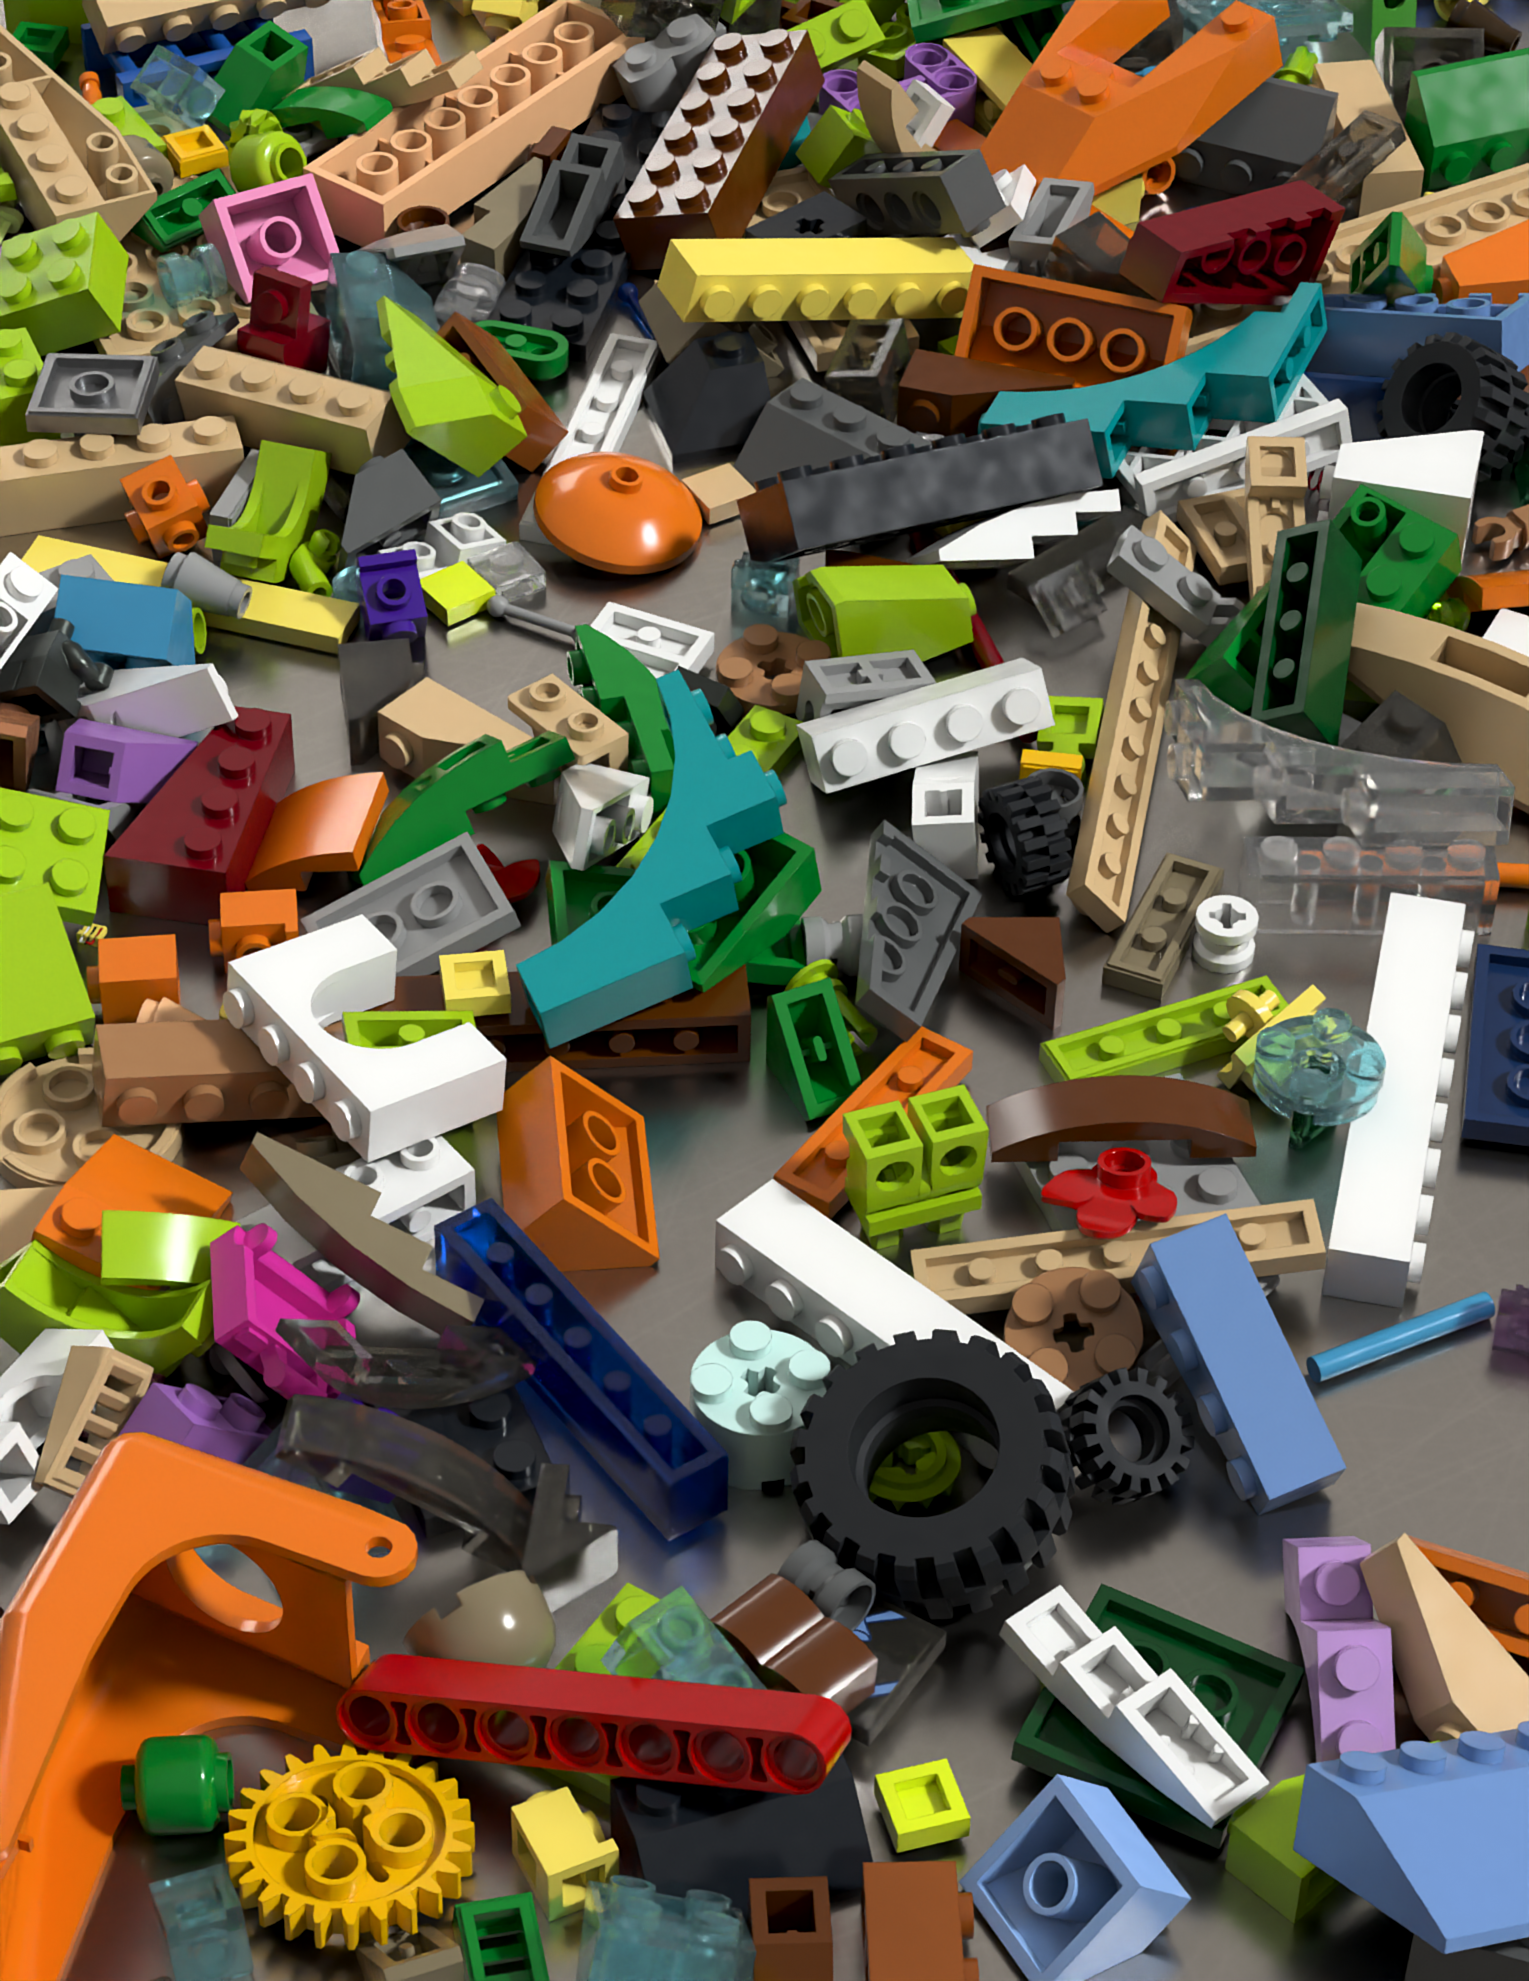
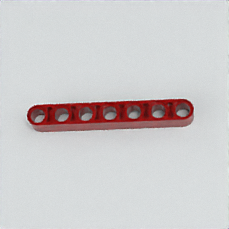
(595, 1723)

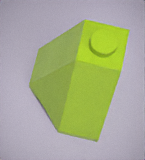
(885, 609)

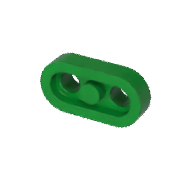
(536, 351)

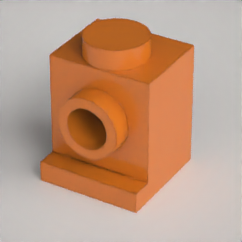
(253, 922)

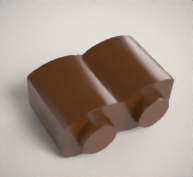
(796, 1646)

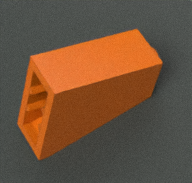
(1487, 266)

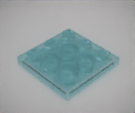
(1311, 18)

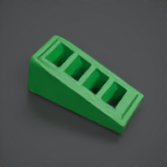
(494, 1919)

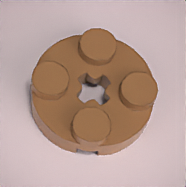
(763, 654)
(1092, 1301)

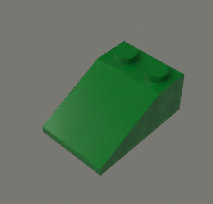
(774, 892)

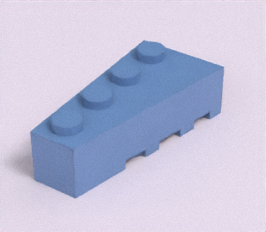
(1370, 335)

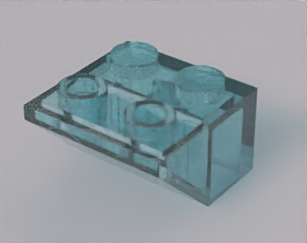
(661, 1937)

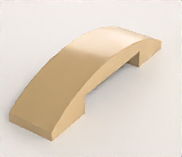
(886, 111)
(1273, 499)

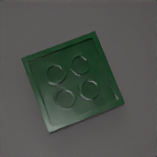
(1232, 1680)

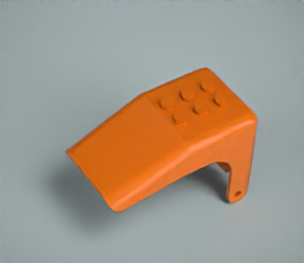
(141, 1640)

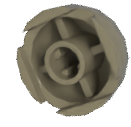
(496, 1623)

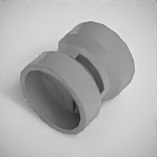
(833, 941)

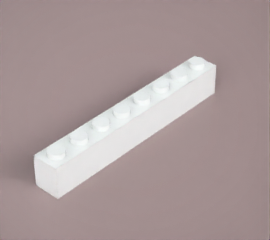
(1388, 1148)

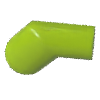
(314, 561)

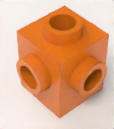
(165, 507)

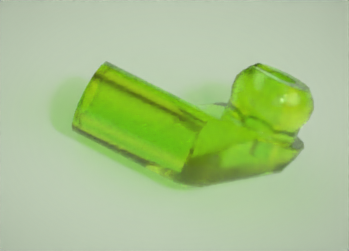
(1451, 612)

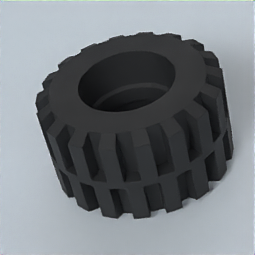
(1434, 378)

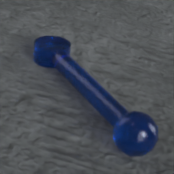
(628, 294)

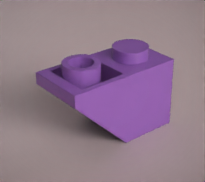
(118, 761)
(202, 1421)

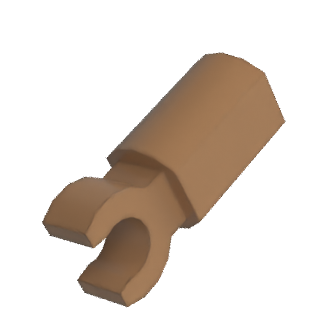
(1504, 533)

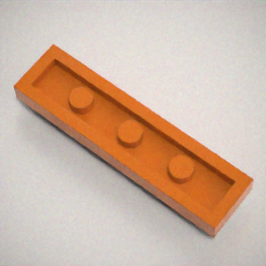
(912, 1069)

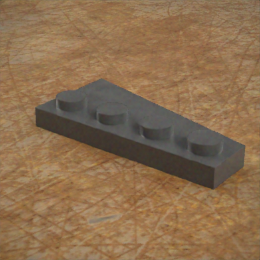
(907, 930)

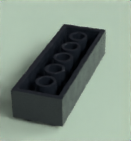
(917, 488)

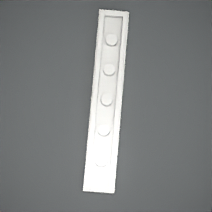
(603, 409)

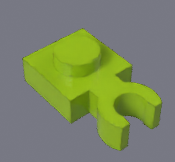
(1075, 728)

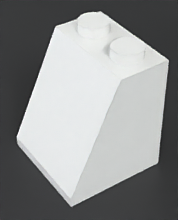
(1422, 472)

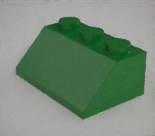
(1470, 118)

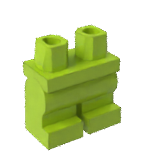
(915, 1164)

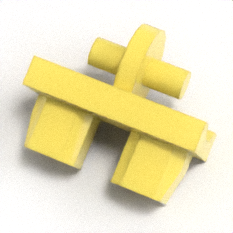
(1251, 1015)

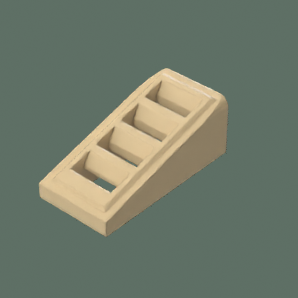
(89, 1378)

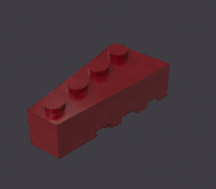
(1236, 248)
(204, 822)

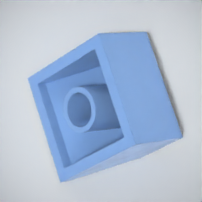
(1073, 1884)

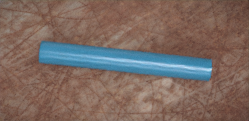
(1400, 1337)

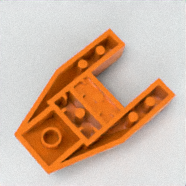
(1104, 124)

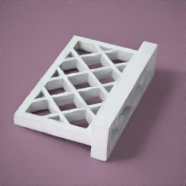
(1219, 462)

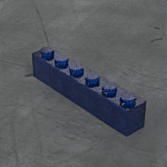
(587, 1371)

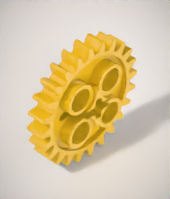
(349, 1845)

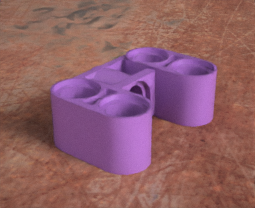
(923, 62)

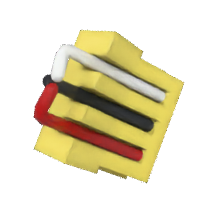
(90, 935)

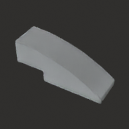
(1052, 210)

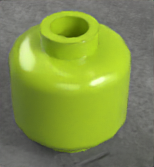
(265, 160)

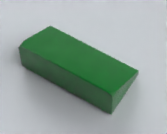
(175, 213)

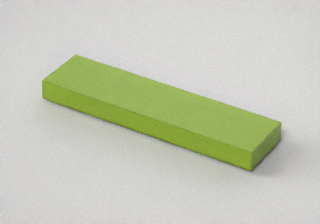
(1151, 1039)

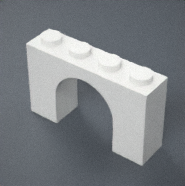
(367, 1094)

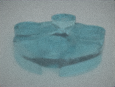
(1324, 1041)

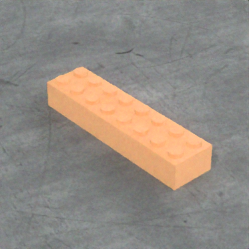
(466, 140)

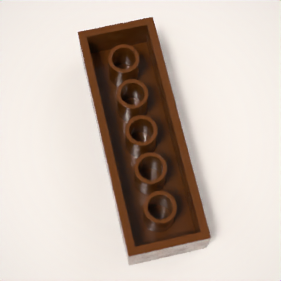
(721, 144)

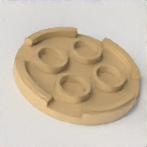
(55, 1125)

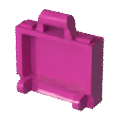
(251, 1295)

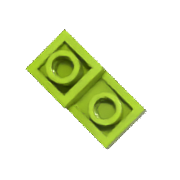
(157, 1248)

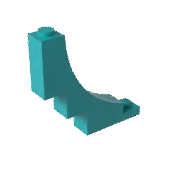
(1170, 407)

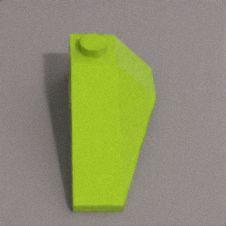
(445, 396)

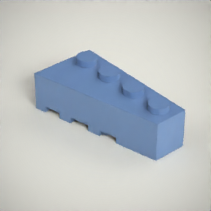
(1237, 1365)

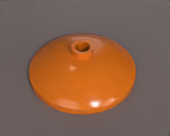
(617, 513)

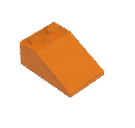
(125, 1180)

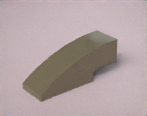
(502, 219)

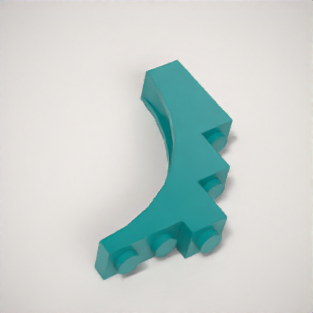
(640, 941)

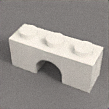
(26, 1409)

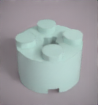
(751, 1398)

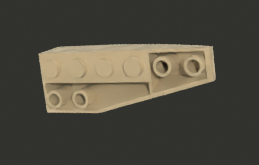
(64, 150)
(1454, 676)

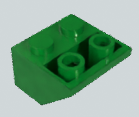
(1403, 554)

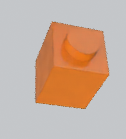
(130, 973)

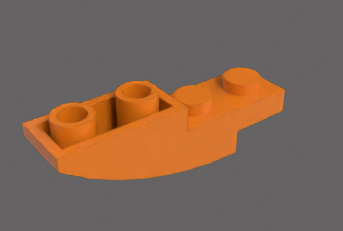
(403, 28)

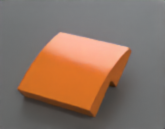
(1492, 590)
(318, 831)

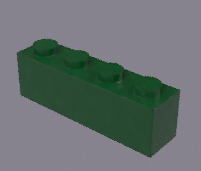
(1308, 632)

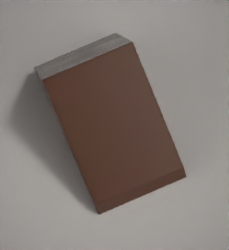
(1018, 962)

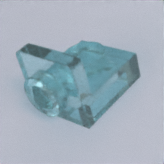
(763, 586)
(203, 1925)

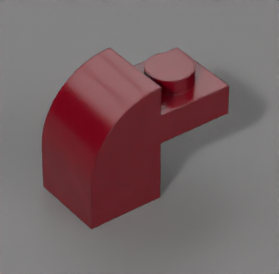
(282, 324)

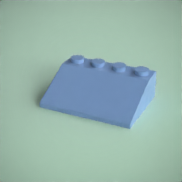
(1428, 1834)

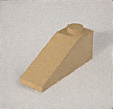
(434, 722)
(1442, 1652)

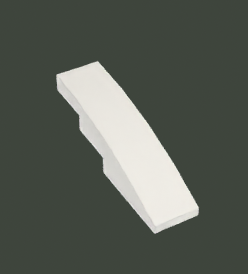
(1010, 535)
(1132, 1710)

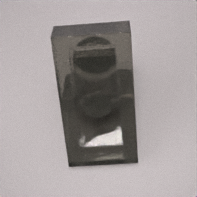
(560, 1549)

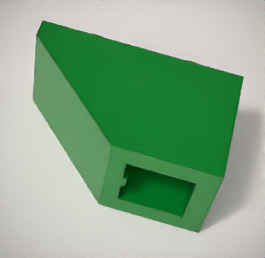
(258, 73)

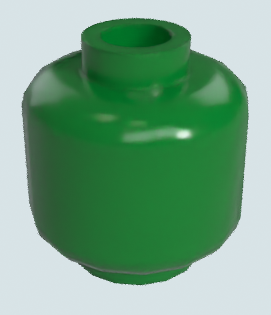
(178, 1784)

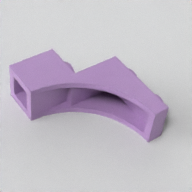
(1341, 1645)

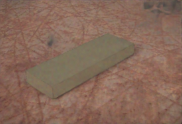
(1161, 927)

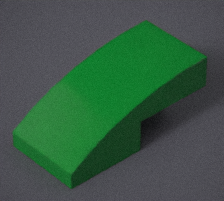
(337, 109)

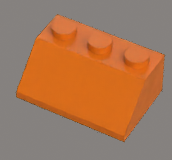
(576, 1171)

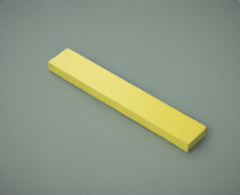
(272, 612)

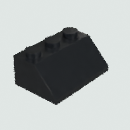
(723, 1836)

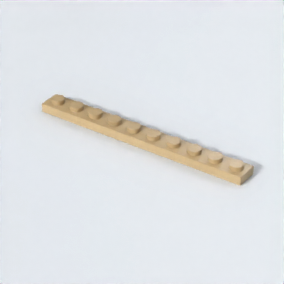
(1127, 749)

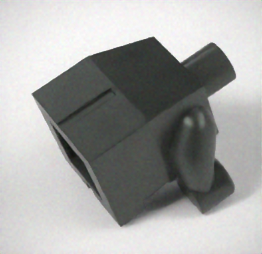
(48, 672)

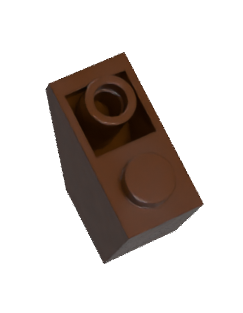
(790, 1928)

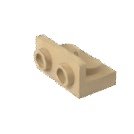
(558, 708)

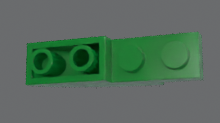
(630, 697)
(435, 803)

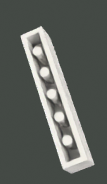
(840, 1287)

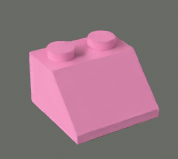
(274, 228)

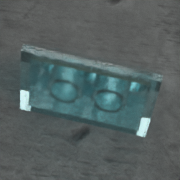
(352, 290)

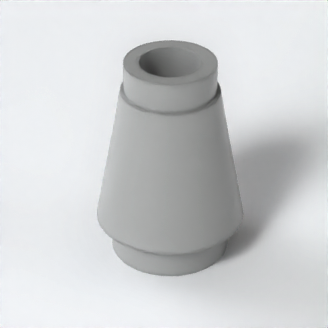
(207, 585)

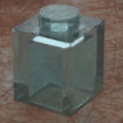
(177, 88)

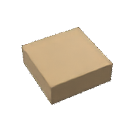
(718, 492)

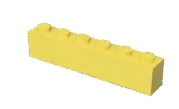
(999, 73)
(815, 279)

